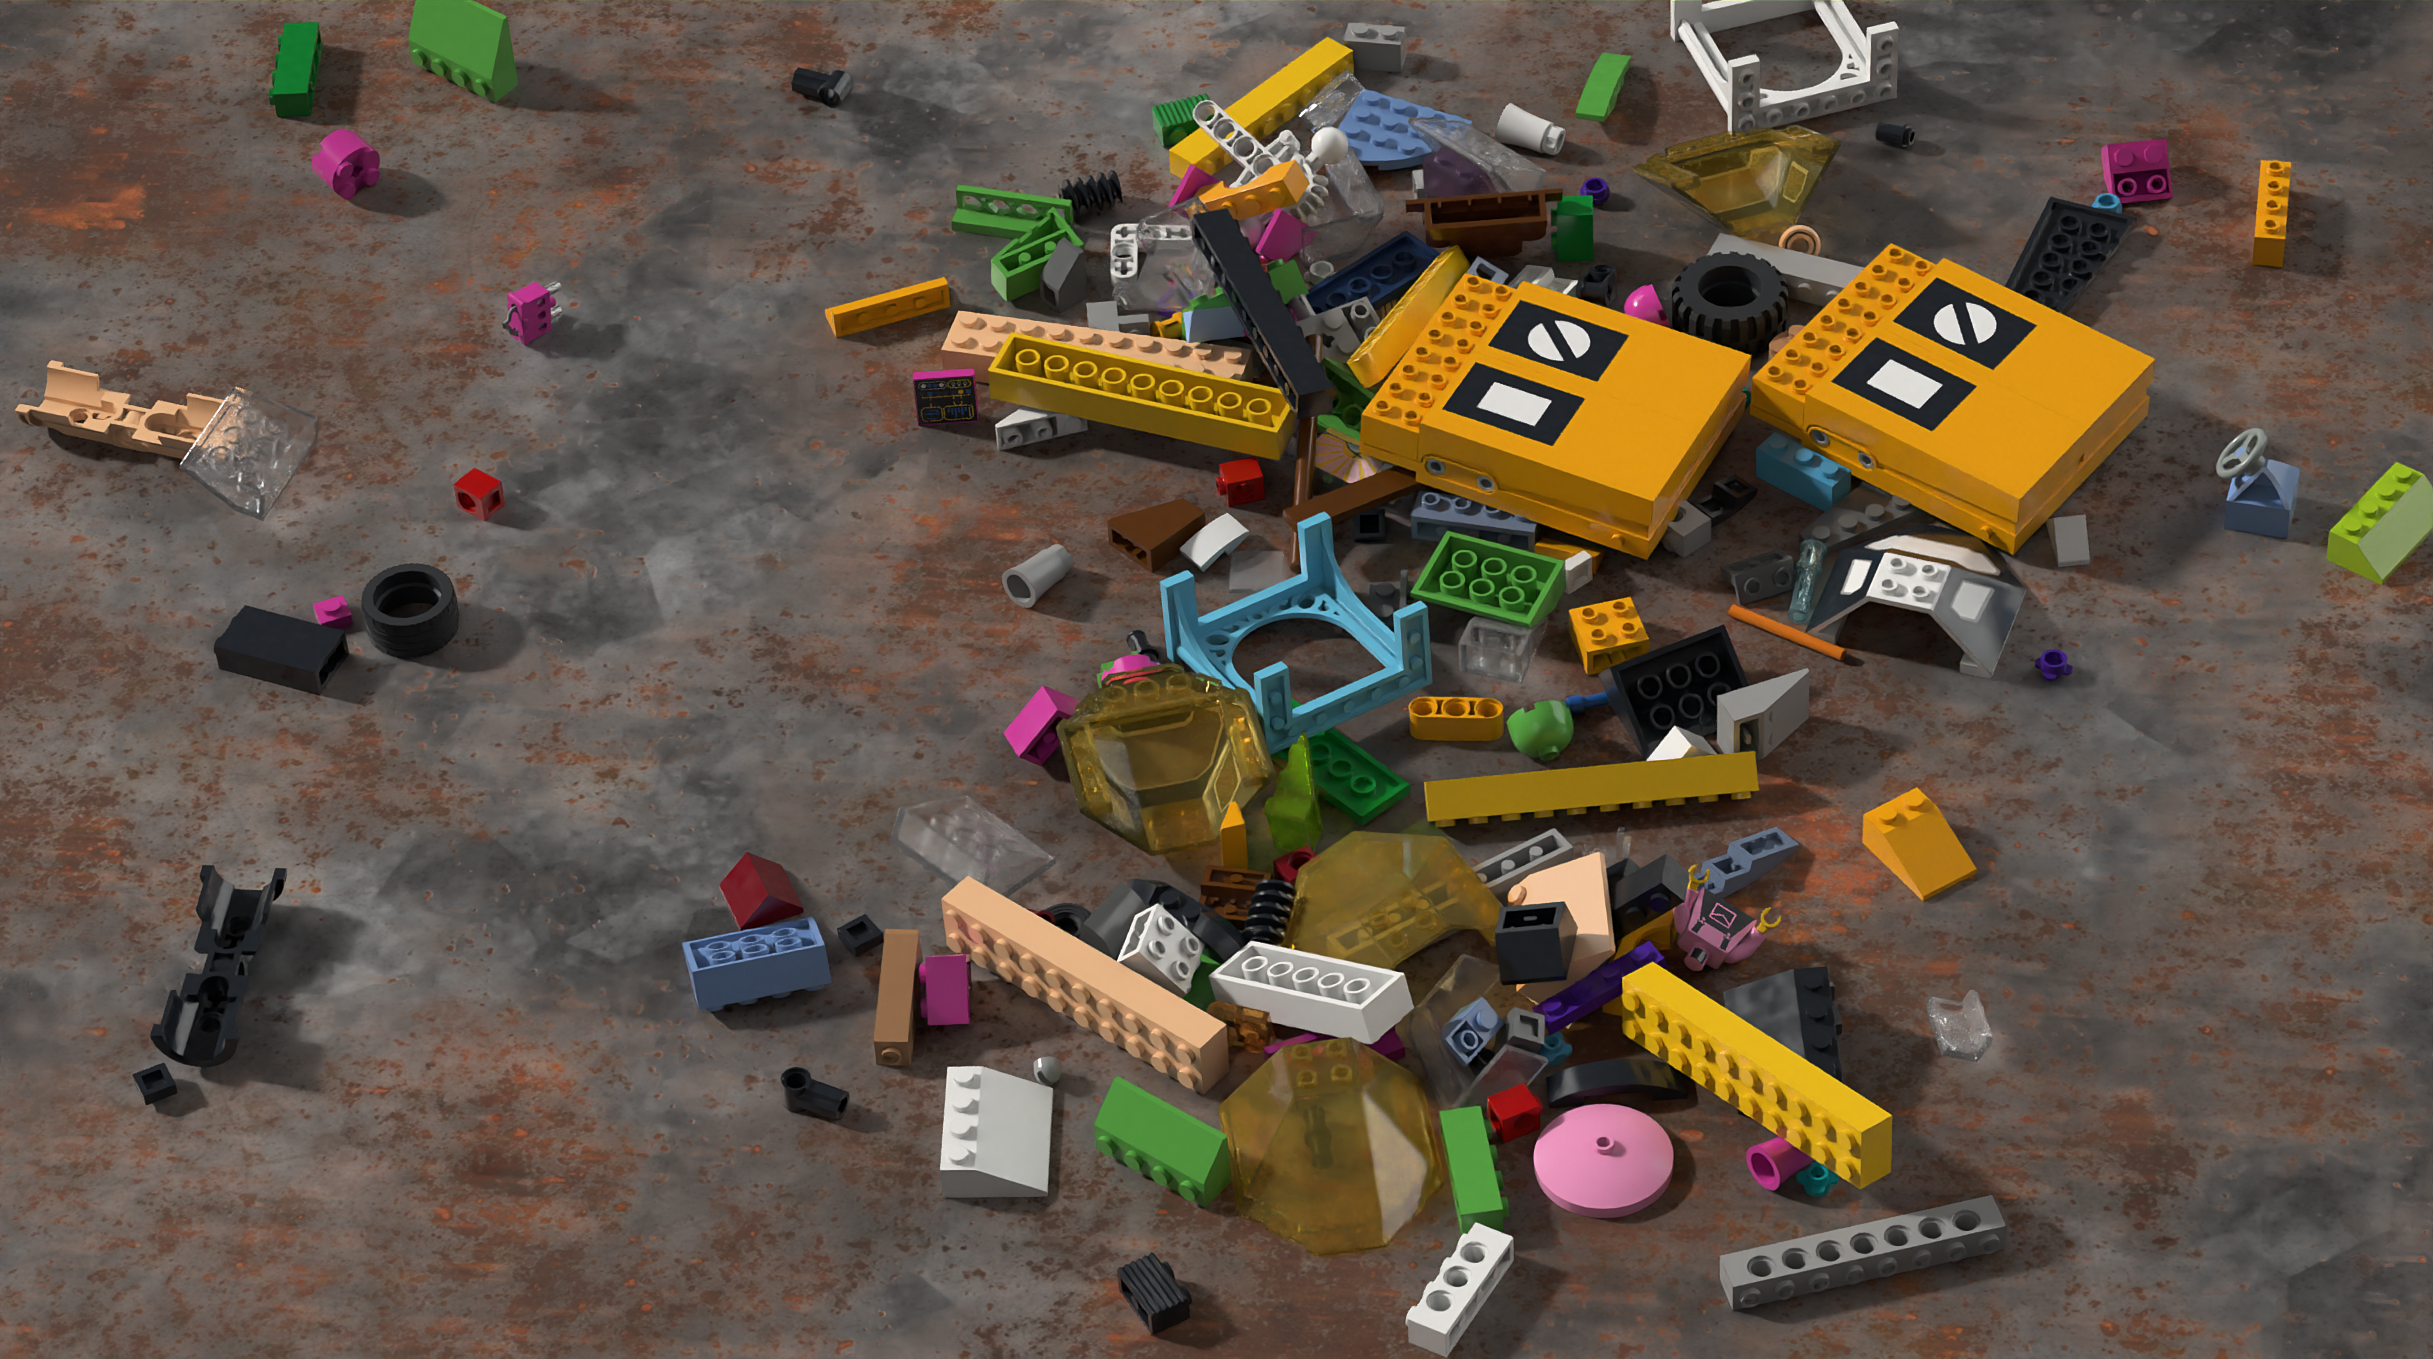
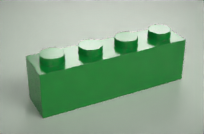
(296, 69)

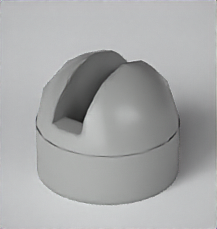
(1047, 1070)

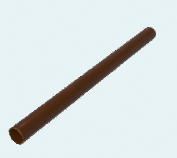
(1305, 461)

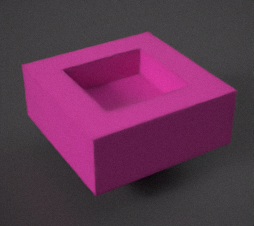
(333, 612)

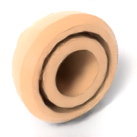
(1801, 239)

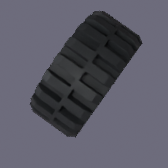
(1736, 281)

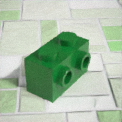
(1574, 228)

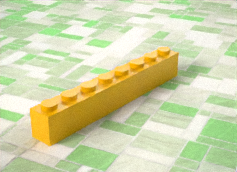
(1267, 105)

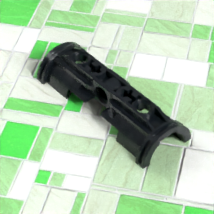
(224, 972)

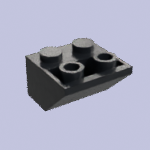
(1535, 943)

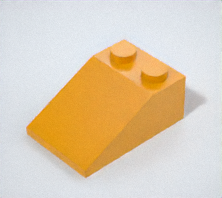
(1917, 844)

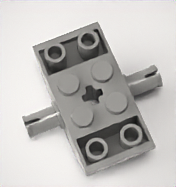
(1341, 327)

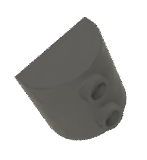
(1112, 920)

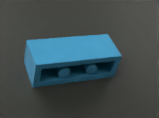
(1802, 472)

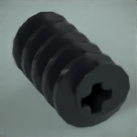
(1091, 191)
(1269, 912)

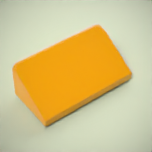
(1565, 550)
(1234, 838)

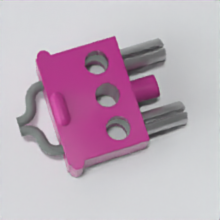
(532, 311)

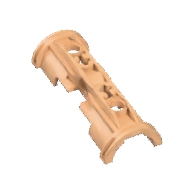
(76, 396)

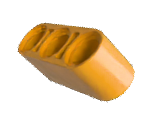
(1456, 719)

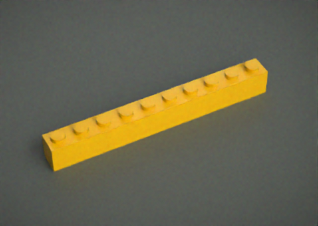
(1591, 786)

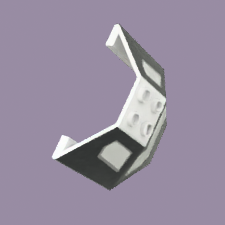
(1933, 573)

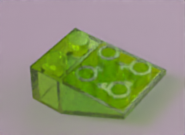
(1295, 806)

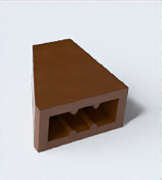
(1155, 533)

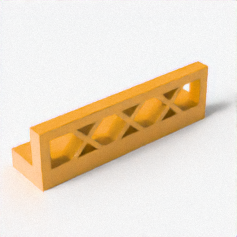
(889, 307)

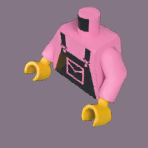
(1715, 929)

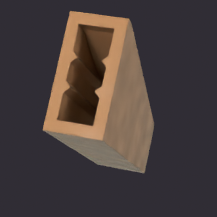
(898, 997)

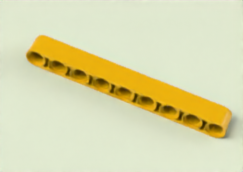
(1408, 318)

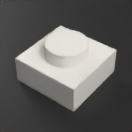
(1578, 571)

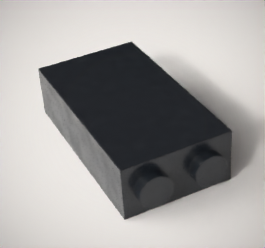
(281, 650)

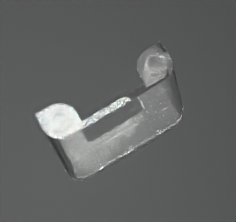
(1173, 264)

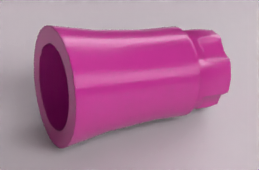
(1775, 1162)

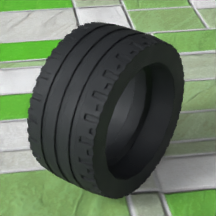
(416, 634)

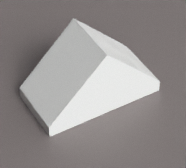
(2069, 540)
(1681, 744)

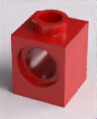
(1241, 482)
(479, 494)
(1514, 1112)

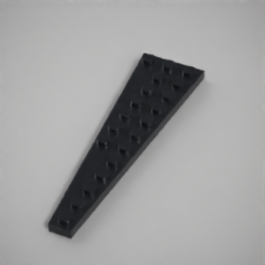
(2067, 252)

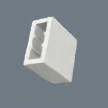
(1162, 950)

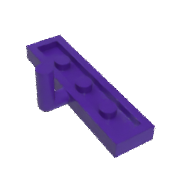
(1595, 988)

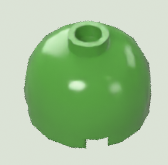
(1543, 730)

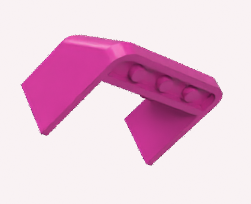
(1281, 234)

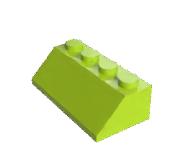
(2384, 525)

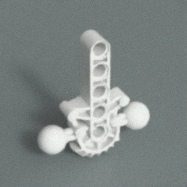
(1328, 147)

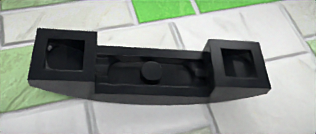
(1615, 1077)

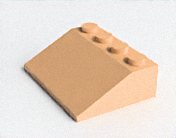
(1586, 893)

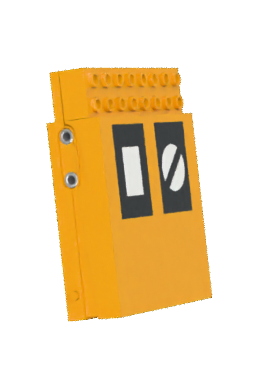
(1955, 394)
(1558, 411)

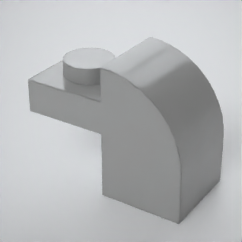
(1105, 317)

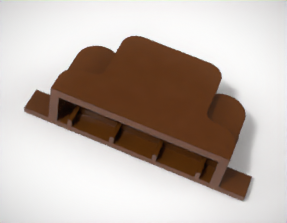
(1485, 223)

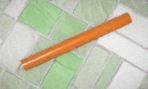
(1787, 632)

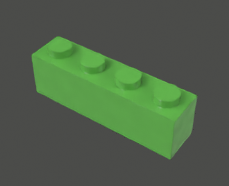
(1471, 1168)

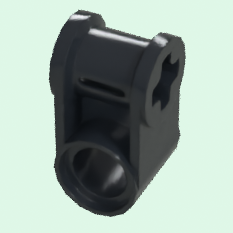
(1598, 285)

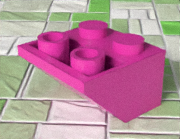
(2137, 170)

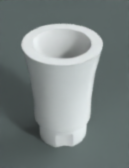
(1529, 131)

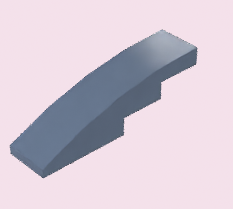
(1746, 861)

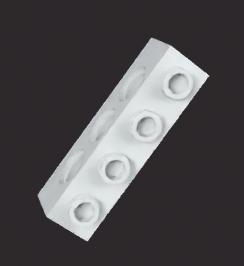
(1460, 1289)

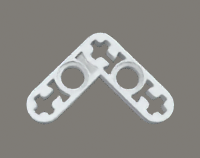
(1124, 243)

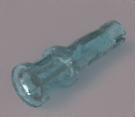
(1807, 571)

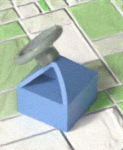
(2260, 490)

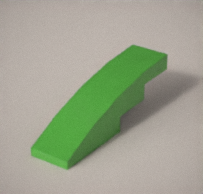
(1602, 87)

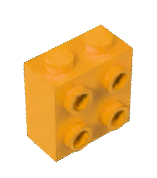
(1607, 634)

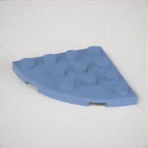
(1380, 131)

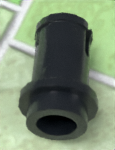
(1902, 135)

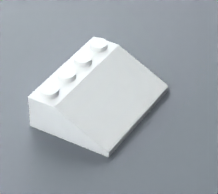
(995, 1135)

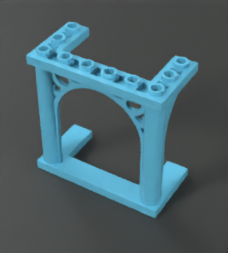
(1321, 582)

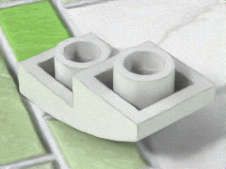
(1211, 541)

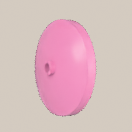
(1603, 1160)

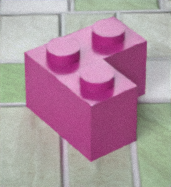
(1034, 729)
(947, 989)

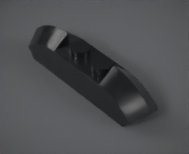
(1212, 929)

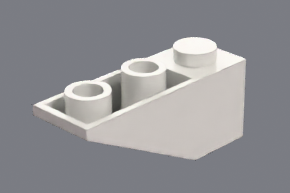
(1035, 425)

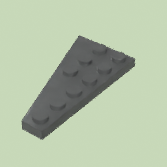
(1860, 516)

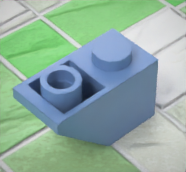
(1470, 1030)

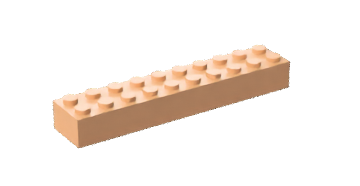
(979, 337)
(1086, 985)

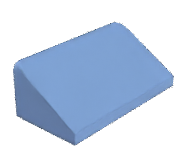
(1212, 324)

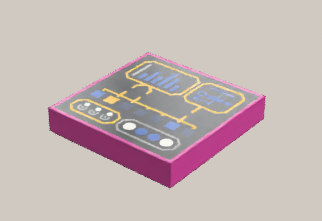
(946, 397)

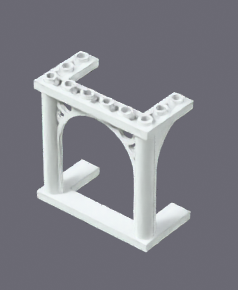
(1739, 80)

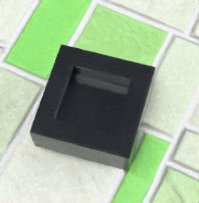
(860, 935)
(155, 1083)

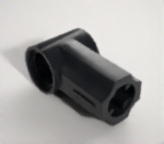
(828, 88)
(804, 1094)

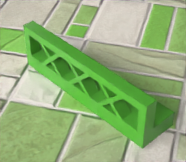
(999, 222)

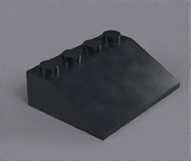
(1674, 687)
(1793, 1011)

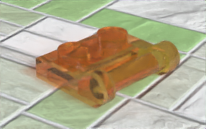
(1252, 1026)

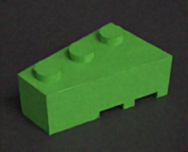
(1021, 262)

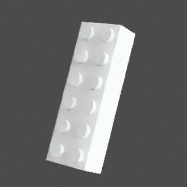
(1314, 991)

